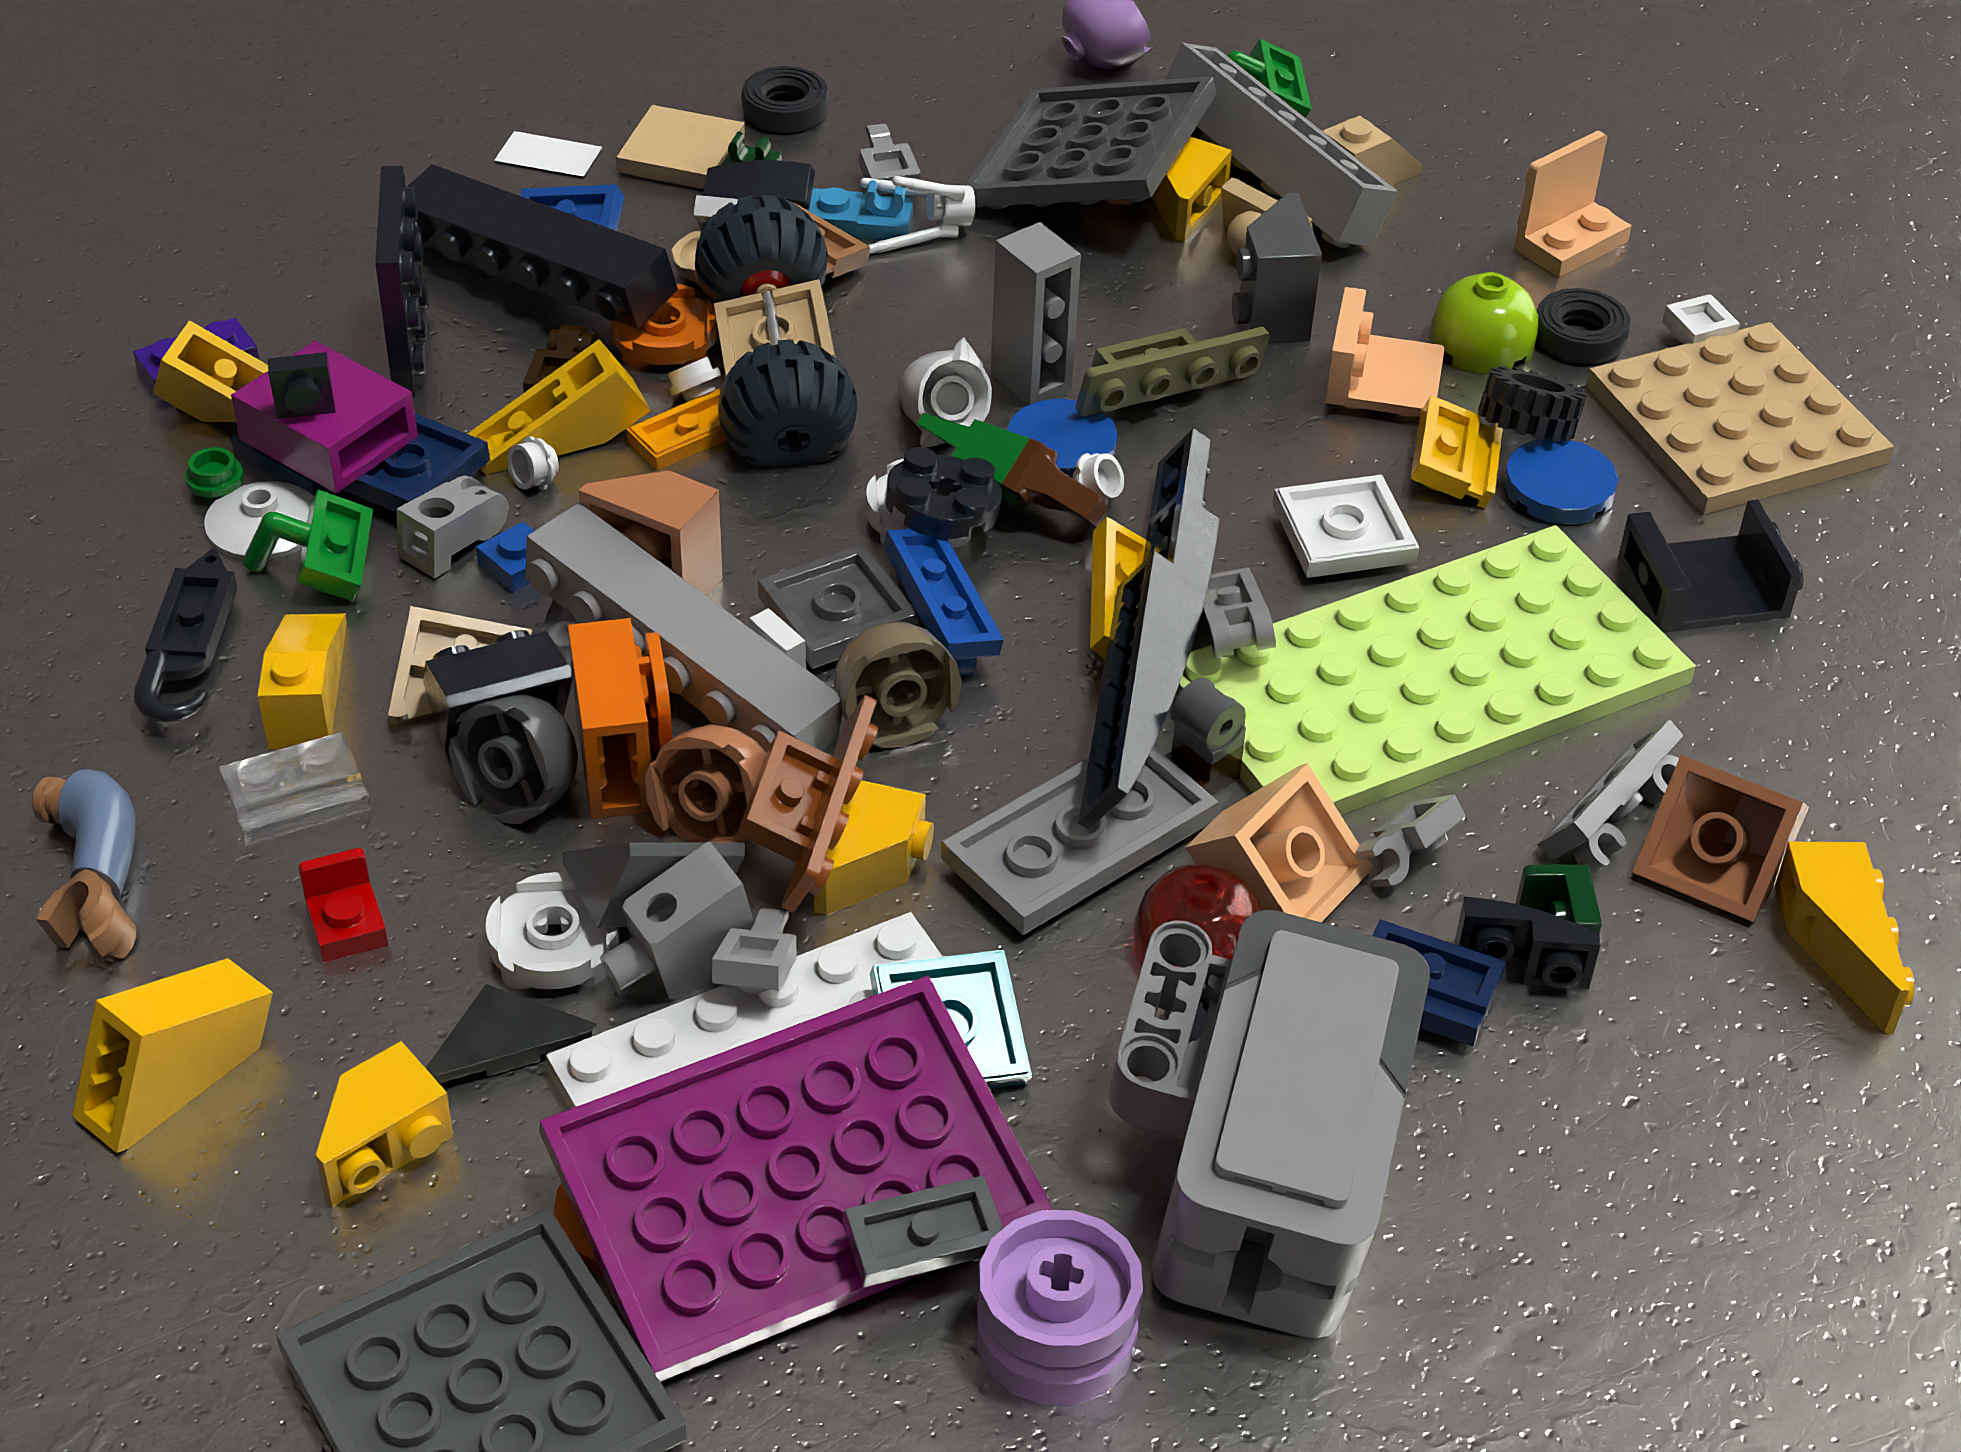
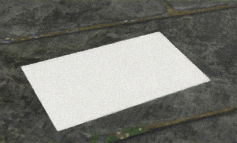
(548, 153)

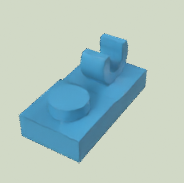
(862, 214)

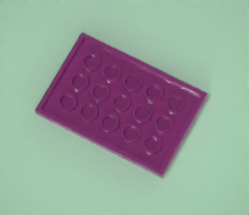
(732, 1176)

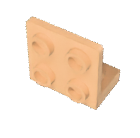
(1558, 216)
(1379, 370)

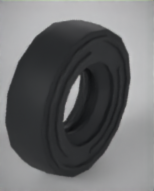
(785, 116)
(1579, 345)

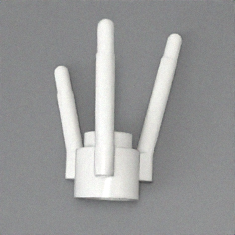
(946, 204)

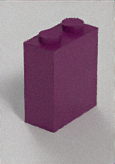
(335, 448)

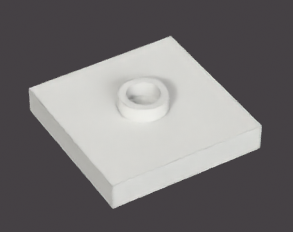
(1345, 526)

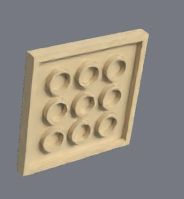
(1738, 417)

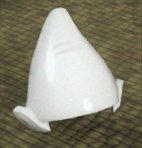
(947, 387)

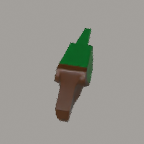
(1022, 467)

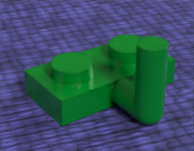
(1278, 72)
(331, 543)

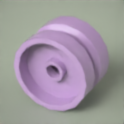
(1058, 1307)

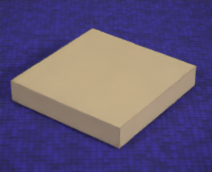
(677, 146)

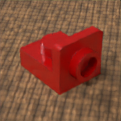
(342, 905)

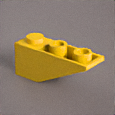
(1840, 920)

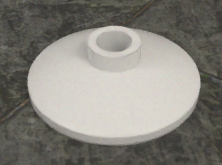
(235, 516)

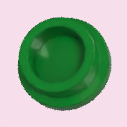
(213, 473)

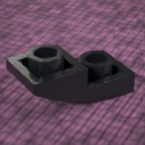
(762, 177)
(1546, 945)

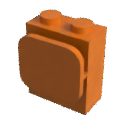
(619, 712)

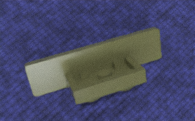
(1166, 366)

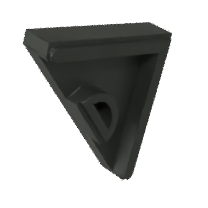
(504, 1034)

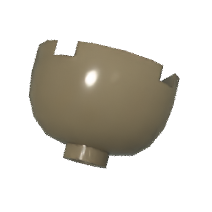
(907, 676)

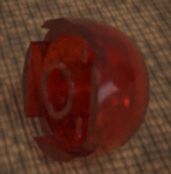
(1200, 895)

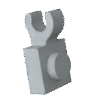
(885, 159)
(1414, 829)
(756, 957)

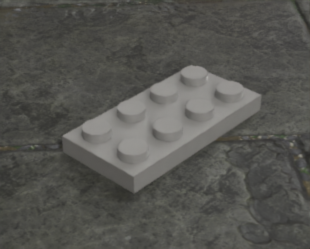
(1039, 861)

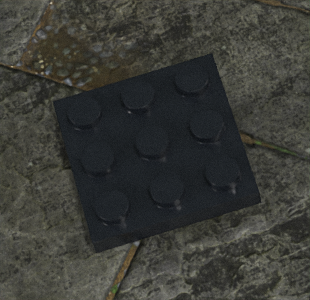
(399, 278)

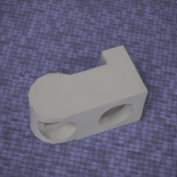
(446, 522)

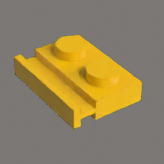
(1456, 452)

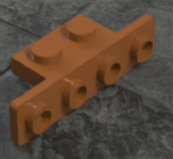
(801, 799)

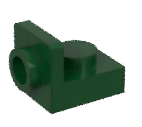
(1561, 892)

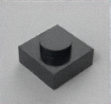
(301, 385)

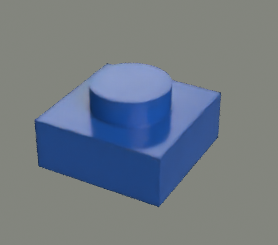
(506, 556)

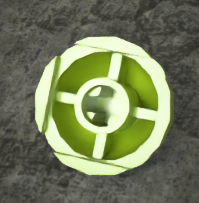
(1485, 323)

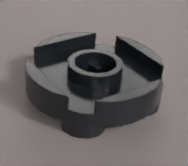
(943, 493)

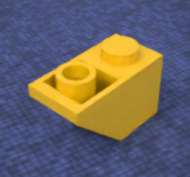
(379, 1122)

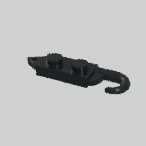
(185, 635)

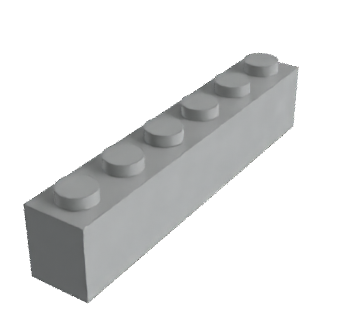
(1287, 150)
(705, 649)

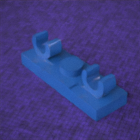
(944, 596)

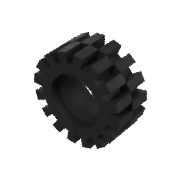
(1532, 403)

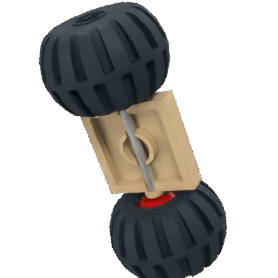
(782, 386)

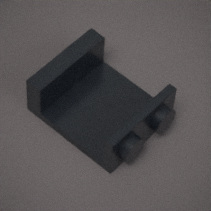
(1712, 578)

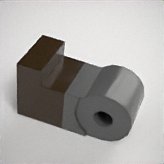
(1208, 735)

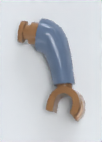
(104, 826)

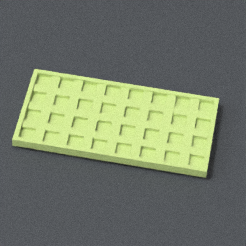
(1442, 670)

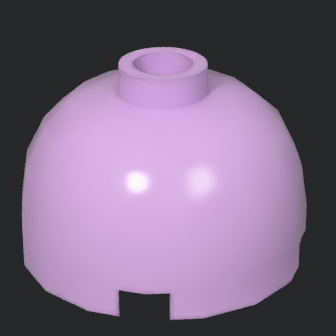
(1105, 32)

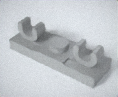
(1614, 795)

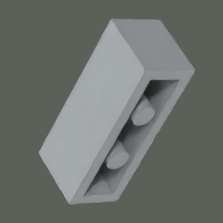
(1035, 313)

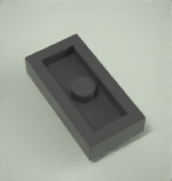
(921, 1230)

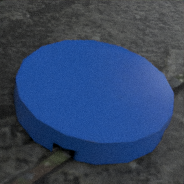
(1065, 431)
(1560, 480)

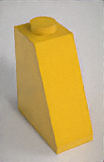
(165, 1047)

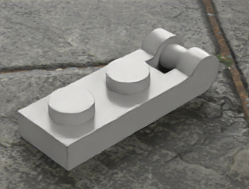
(1236, 613)

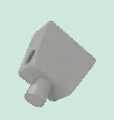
(679, 924)

